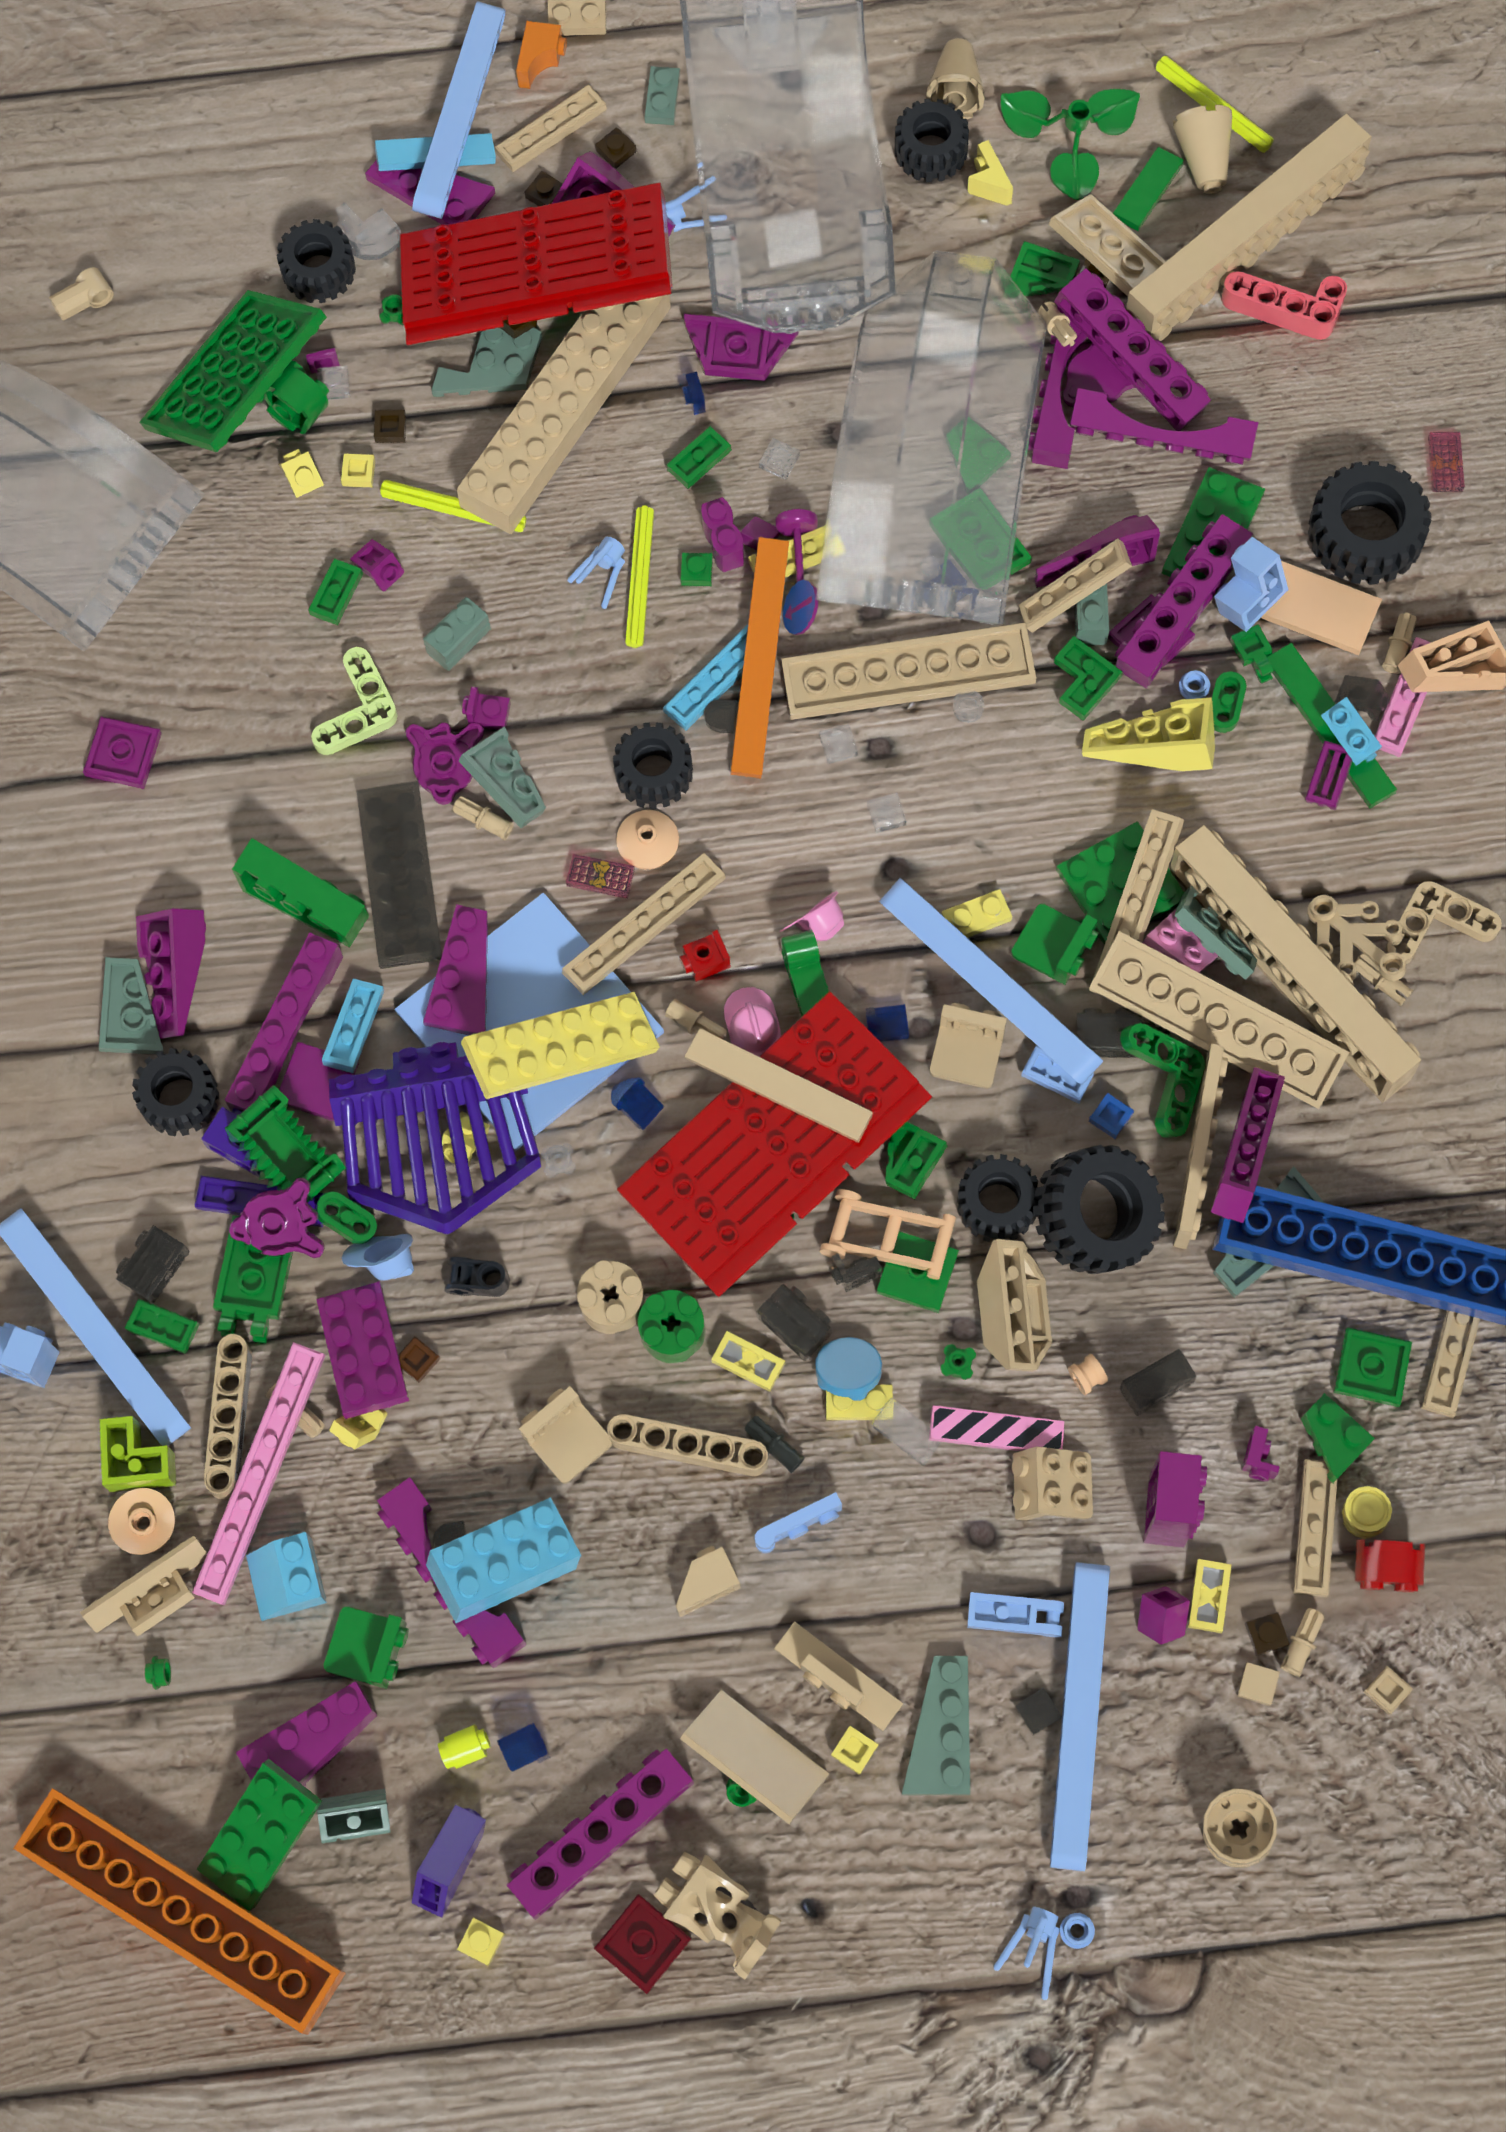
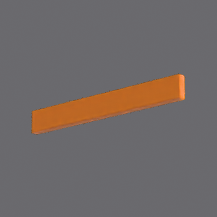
(759, 658)

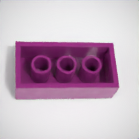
(1173, 1499)

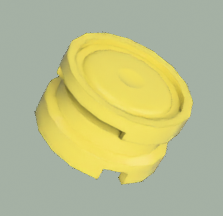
(1366, 1512)

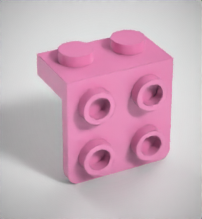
(1179, 944)

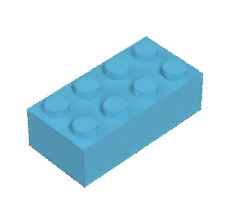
(503, 1560)

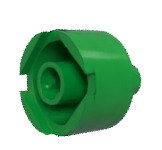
(296, 399)
(656, 1316)

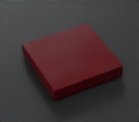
(642, 1944)

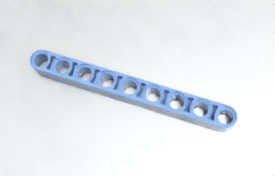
(458, 110)
(991, 981)
(93, 1328)
(1079, 1717)

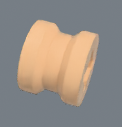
(1088, 1374)

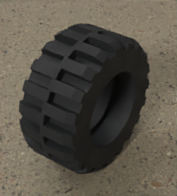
(1374, 487)
(1135, 1201)

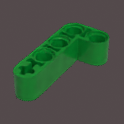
(804, 969)

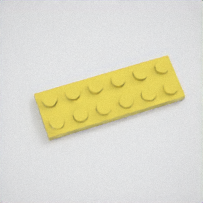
(559, 1045)

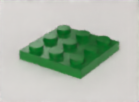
(1100, 875)

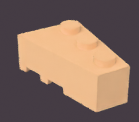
(1458, 662)

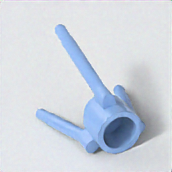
(676, 212)
(606, 555)
(1040, 1926)

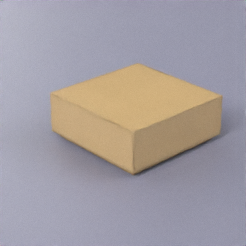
(1258, 1684)
(1388, 1690)

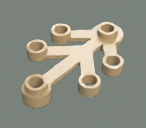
(1355, 934)

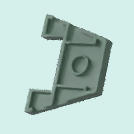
(497, 365)

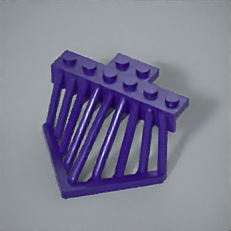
(427, 1082)

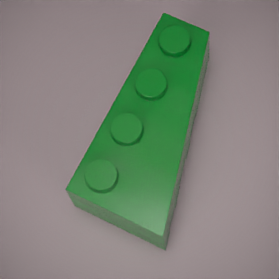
(299, 893)

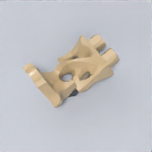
(703, 1895)

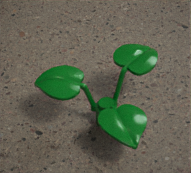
(1071, 173)

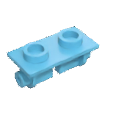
(1352, 731)

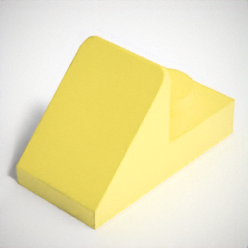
(991, 178)

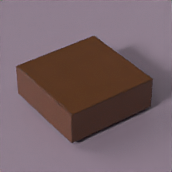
(417, 1359)

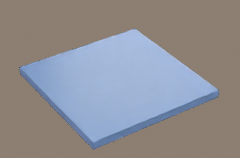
(524, 984)

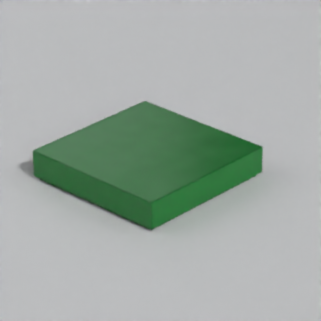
(1372, 1367)

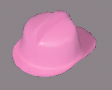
(823, 919)
(751, 1020)

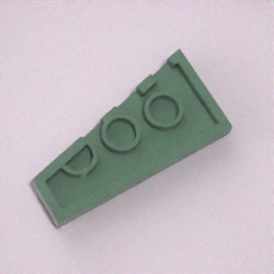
(1239, 1272)
(942, 1743)

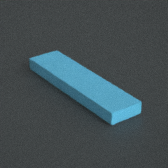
(412, 152)
(709, 683)

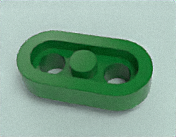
(1228, 704)
(347, 1215)

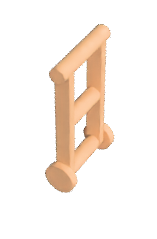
(852, 1201)

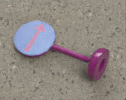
(801, 600)

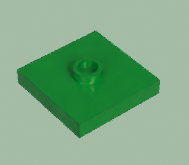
(912, 1284)

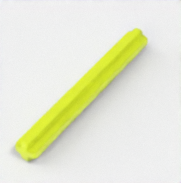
(1208, 98)
(431, 500)
(639, 577)

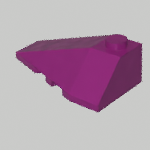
(592, 177)
(1137, 533)
(173, 951)

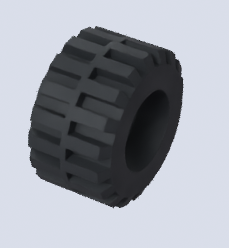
(934, 120)
(311, 241)
(646, 743)
(165, 1070)
(1002, 1173)

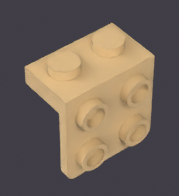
(968, 1045)
(565, 1435)
(1052, 1483)

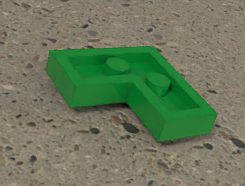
(1093, 677)

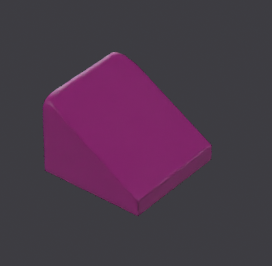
(322, 359)
(758, 528)

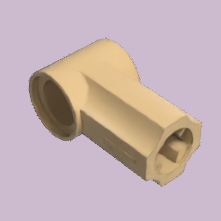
(87, 291)

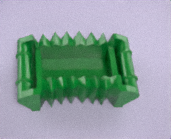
(280, 1146)

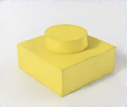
(358, 470)
(854, 1750)
(480, 1941)

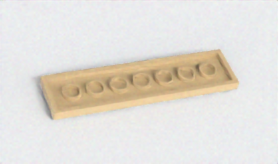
(908, 671)
(1217, 1015)

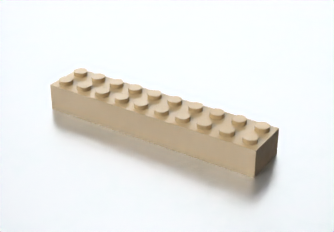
(1250, 228)
(557, 410)
(1295, 963)

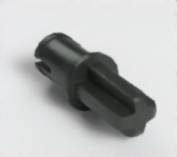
(774, 1443)

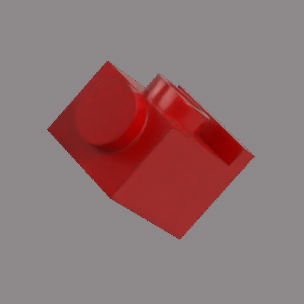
(715, 962)

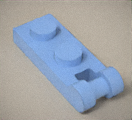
(797, 1522)
(1014, 1614)

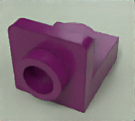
(378, 564)
(486, 710)
(1258, 1449)

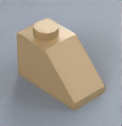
(707, 1580)

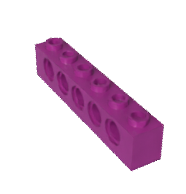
(1134, 366)
(1143, 665)
(1248, 1145)
(539, 1899)

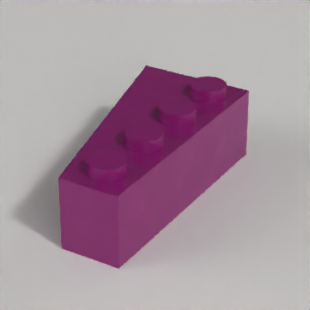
(313, 1737)

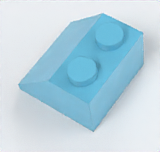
(286, 1576)

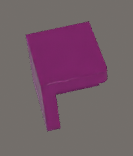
(1163, 1615)

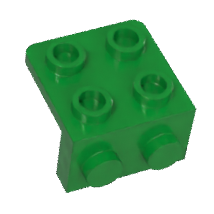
(1055, 943)
(366, 1646)

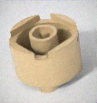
(604, 1280)

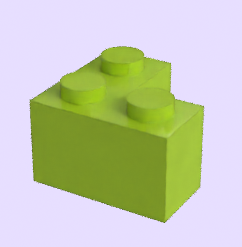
(129, 1465)

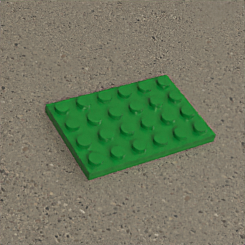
(233, 370)

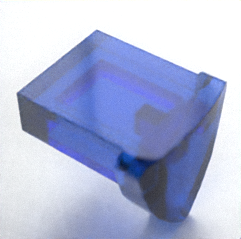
(887, 1022)
(636, 1102)

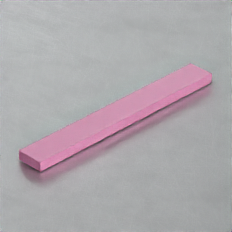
(258, 1474)

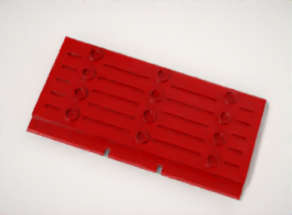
(535, 263)
(747, 1164)

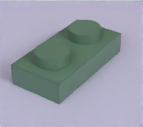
(662, 95)

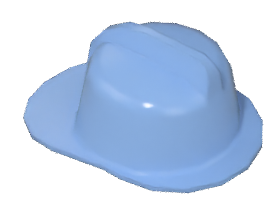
(383, 1256)

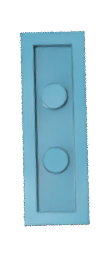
(353, 1025)

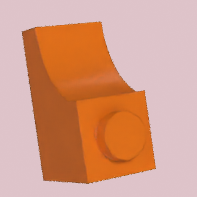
(539, 50)

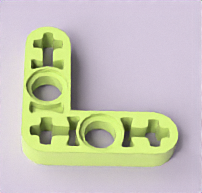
(370, 706)

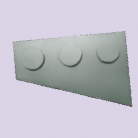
(126, 1010)

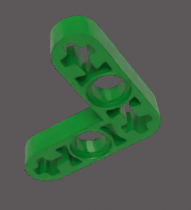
(1177, 1074)

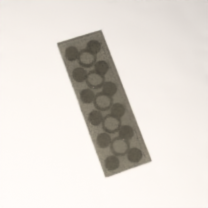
(399, 875)

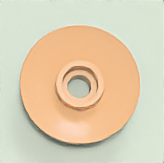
(651, 852)
(127, 1513)

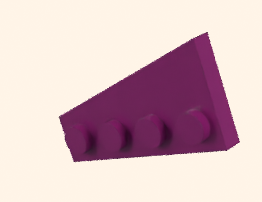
(464, 202)
(460, 983)

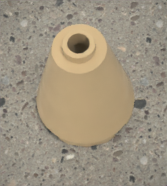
(957, 78)
(1206, 144)

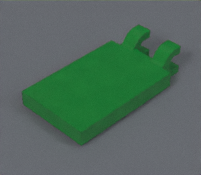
(250, 1288)

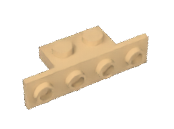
(150, 1593)
(838, 1676)

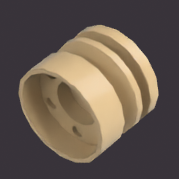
(1244, 1808)

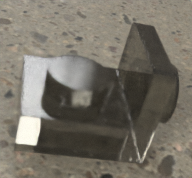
(1364, 694)
(859, 1273)

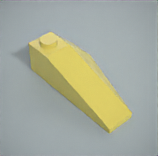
(1167, 739)

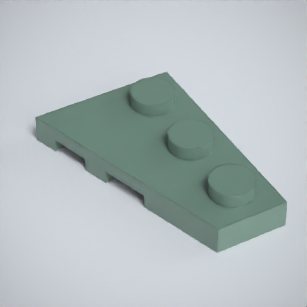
(501, 775)
(1206, 926)

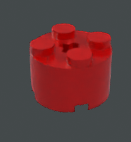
(1390, 1564)

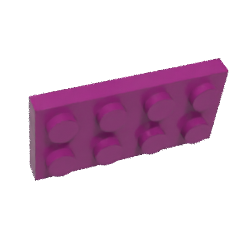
(362, 1350)

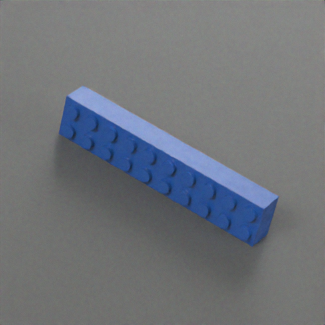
(1369, 1253)

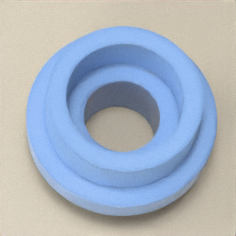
(1194, 677)
(1088, 1928)

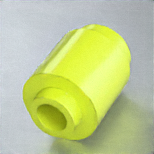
(464, 1747)

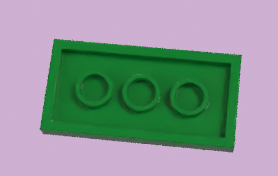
(1216, 496)
(259, 1834)

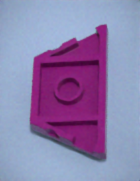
(735, 348)

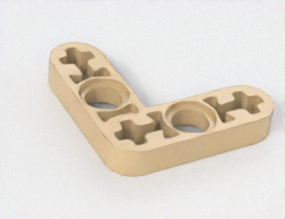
(1438, 910)

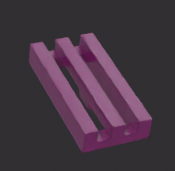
(1322, 800)

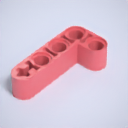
(1310, 308)

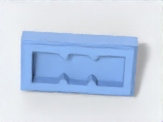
(1050, 1075)

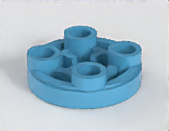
(848, 1367)

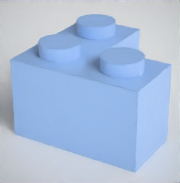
(1255, 587)
(26, 1354)

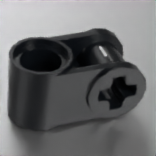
(469, 1278)

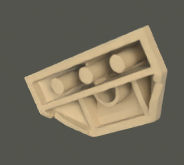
(1014, 1306)

